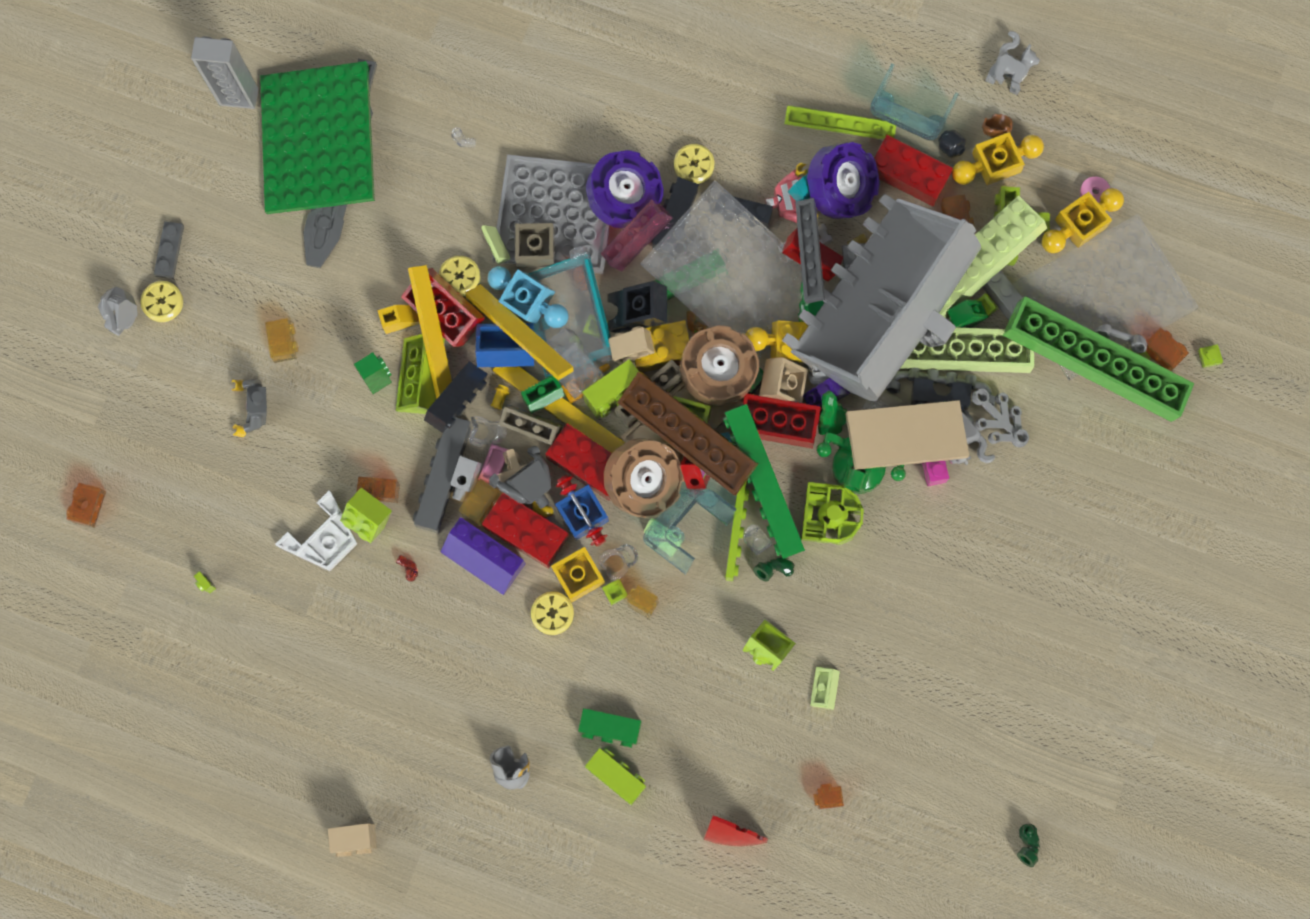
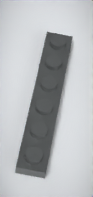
(810, 251)

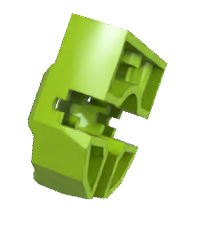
(819, 495)

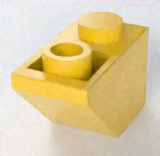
(398, 317)

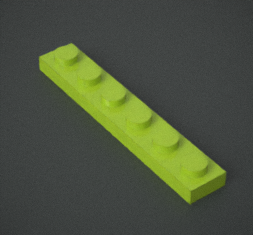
(839, 122)
(737, 532)

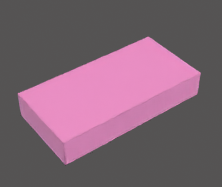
(493, 463)

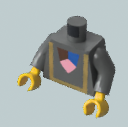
(255, 405)

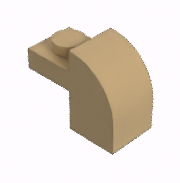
(512, 461)

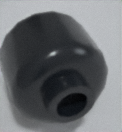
(952, 143)

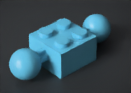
(527, 297)

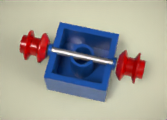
(581, 511)

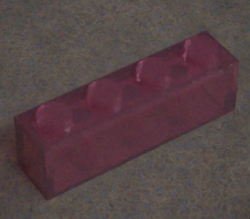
(636, 235)

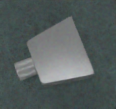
(468, 469)

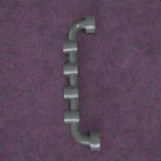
(894, 385)

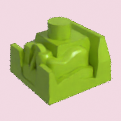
(768, 645)

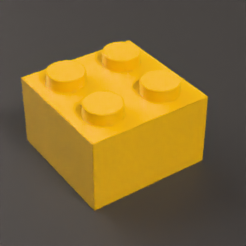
(578, 574)

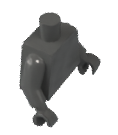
(528, 483)

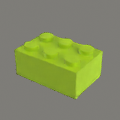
(608, 390)

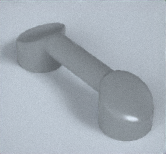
(1138, 342)

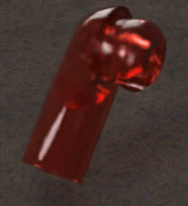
(410, 568)

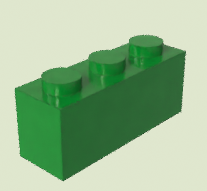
(373, 372)
(609, 727)

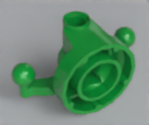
(843, 467)

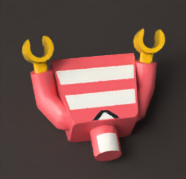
(783, 200)

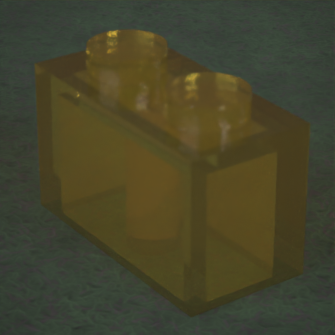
(281, 340)
(479, 502)
(642, 601)

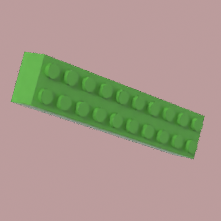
(1098, 359)

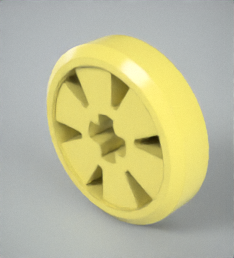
(698, 154)
(459, 265)
(161, 290)
(562, 619)

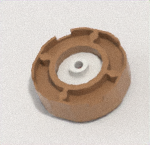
(719, 365)
(643, 477)

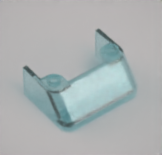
(885, 109)
(667, 538)

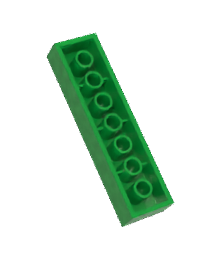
(765, 482)

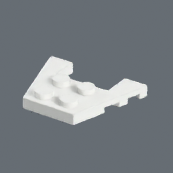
(328, 543)

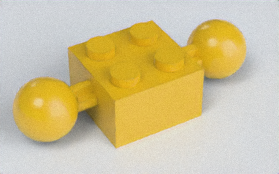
(998, 159)
(1082, 220)
(779, 329)

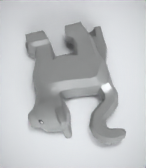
(1010, 66)
(973, 435)

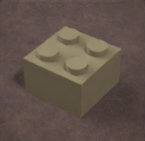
(534, 245)

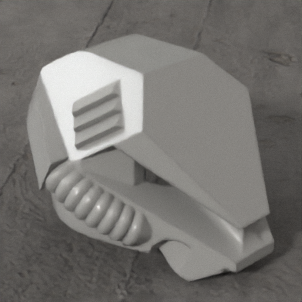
(124, 308)

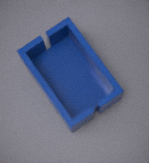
(497, 349)

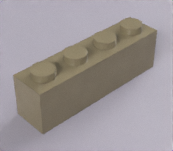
(667, 378)

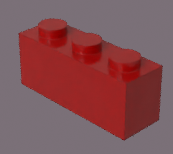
(828, 256)

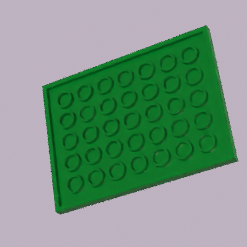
(317, 138)

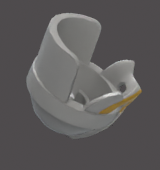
(507, 770)

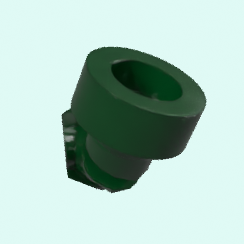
(764, 570)
(1029, 836)

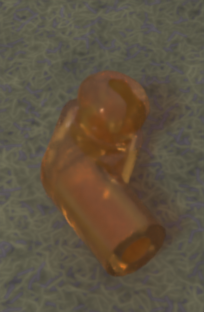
(692, 324)

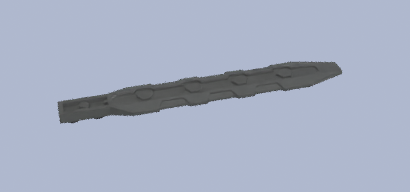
(326, 223)

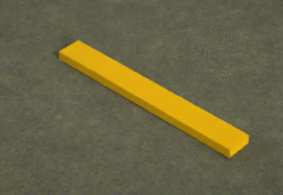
(430, 328)
(519, 332)
(562, 409)

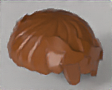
(997, 125)

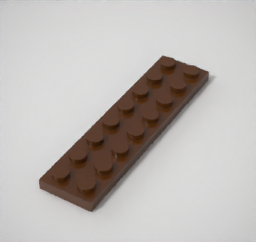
(687, 433)

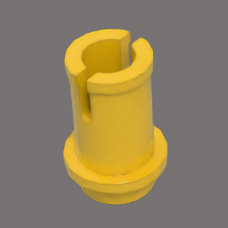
(499, 397)

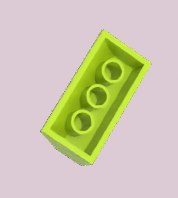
(415, 380)

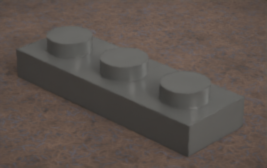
(169, 250)

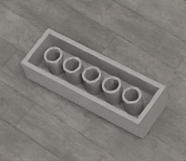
(224, 72)

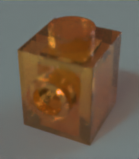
(828, 797)

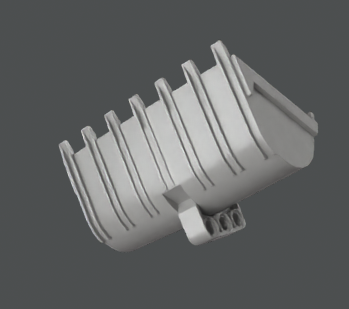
(888, 298)

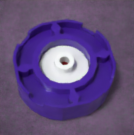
(843, 180)
(622, 187)

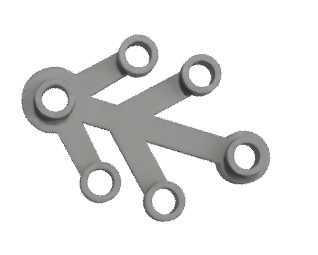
(1001, 419)

